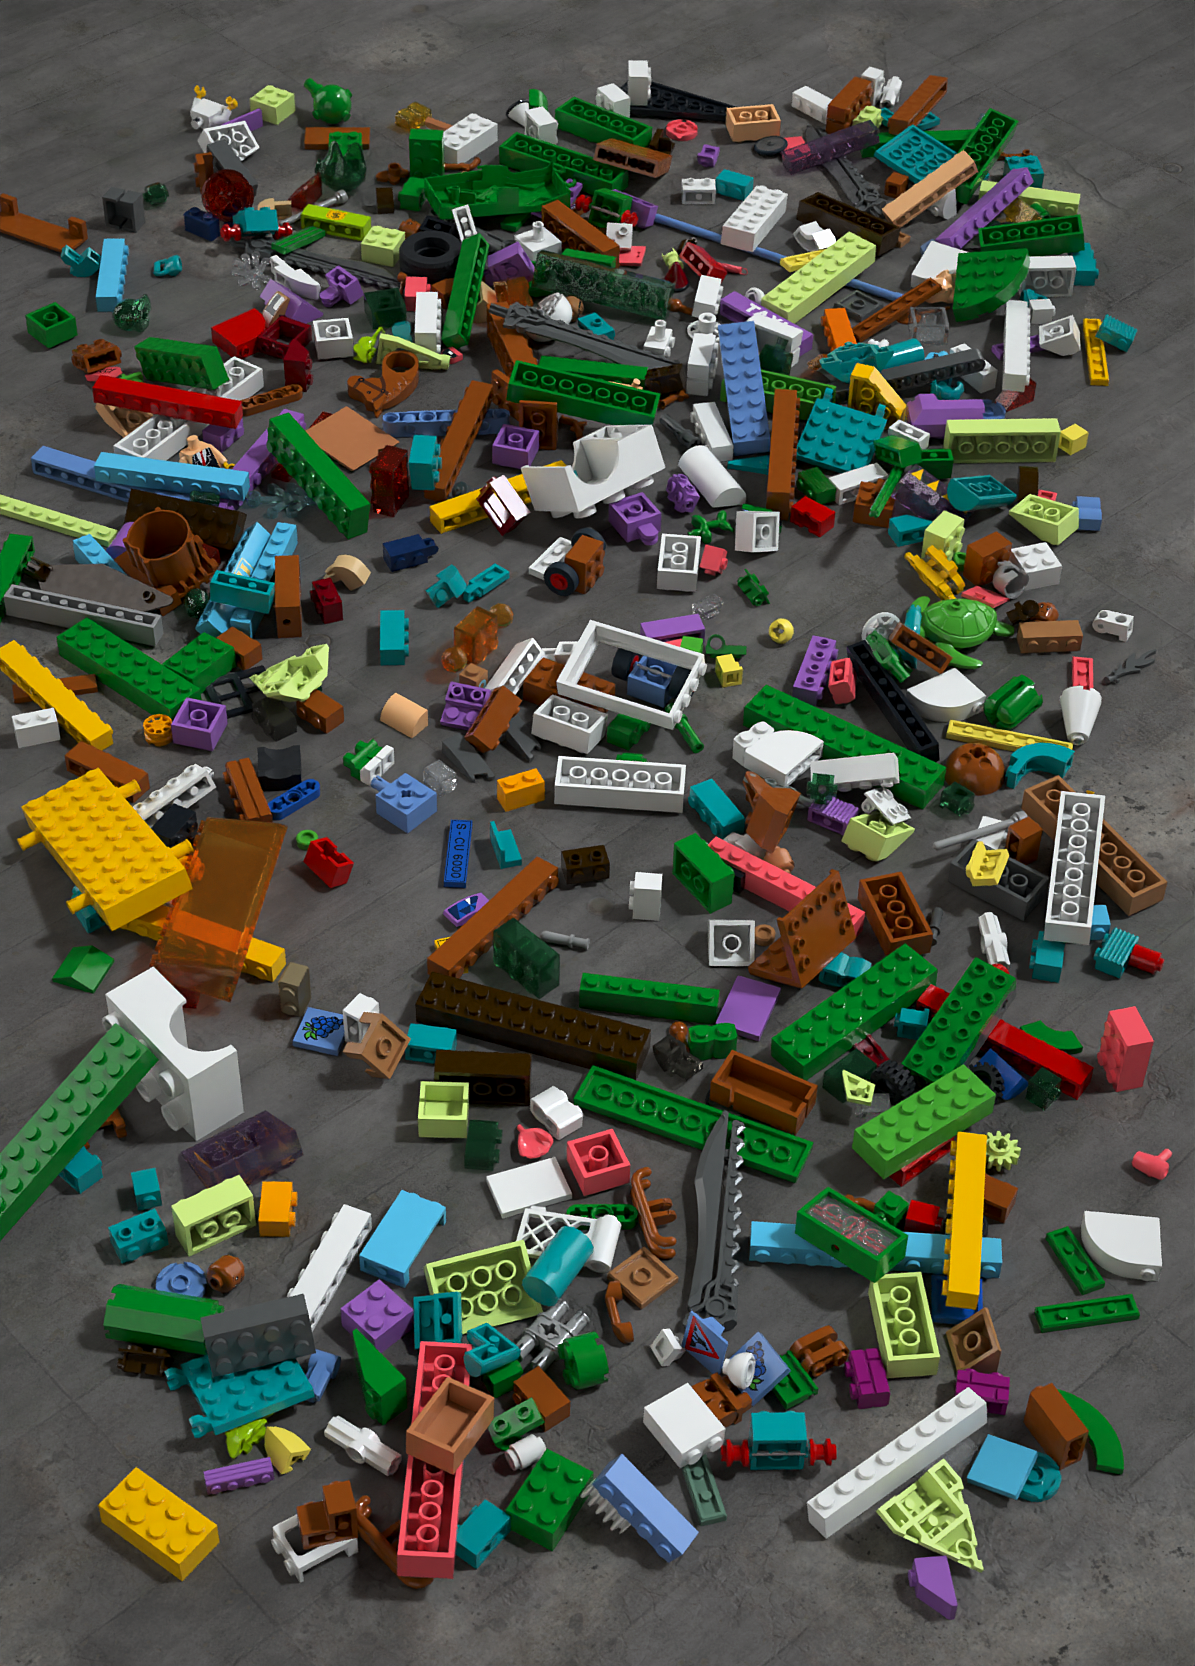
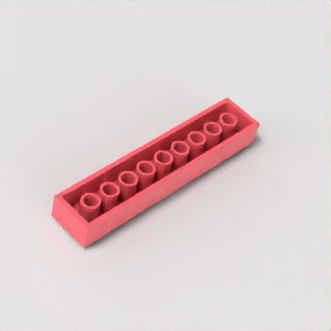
(431, 1493)

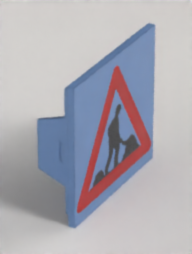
(705, 1342)

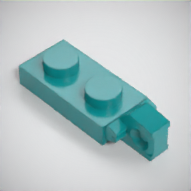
(485, 582)

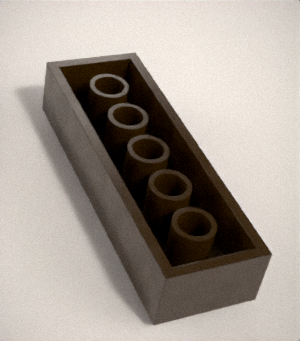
(844, 218)
(213, 524)

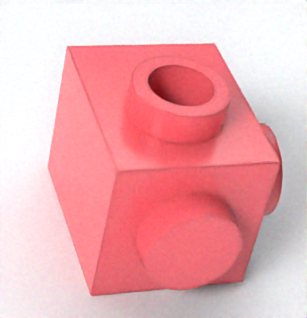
(713, 560)

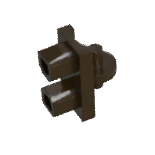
(1021, 613)

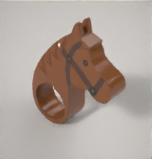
(391, 387)

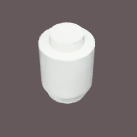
(525, 1452)

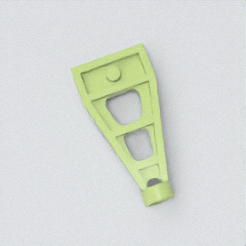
(391, 343)

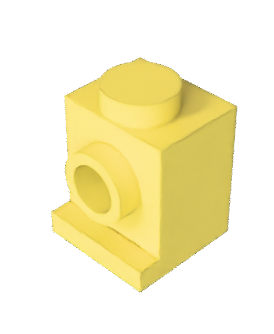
(728, 671)

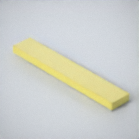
(995, 737)

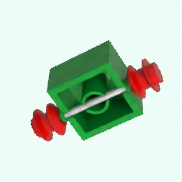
(607, 207)

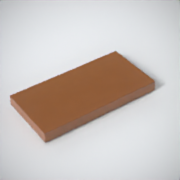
(318, 137)

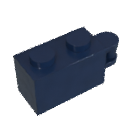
(408, 552)

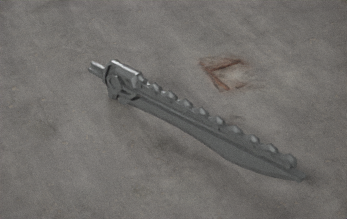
(533, 321)
(722, 1292)

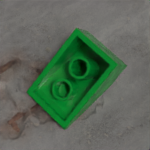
(380, 1381)

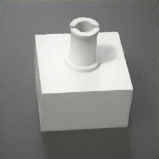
(537, 240)

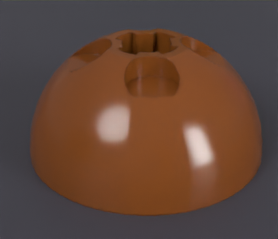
(975, 768)

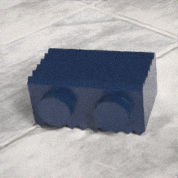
(202, 224)

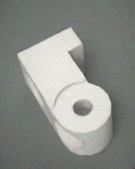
(1114, 623)

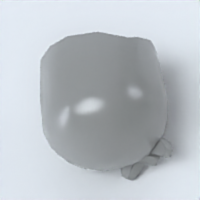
(1010, 580)

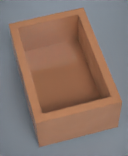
(450, 1425)

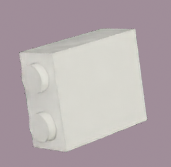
(684, 1425)

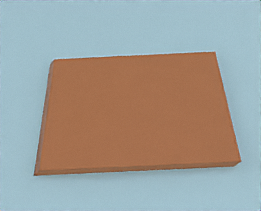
(350, 438)

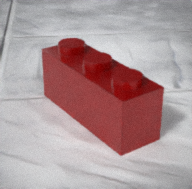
(701, 262)

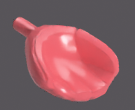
(533, 1142)

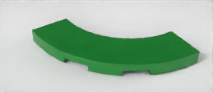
(1101, 1435)

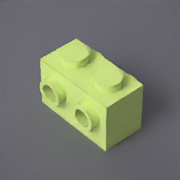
(869, 113)

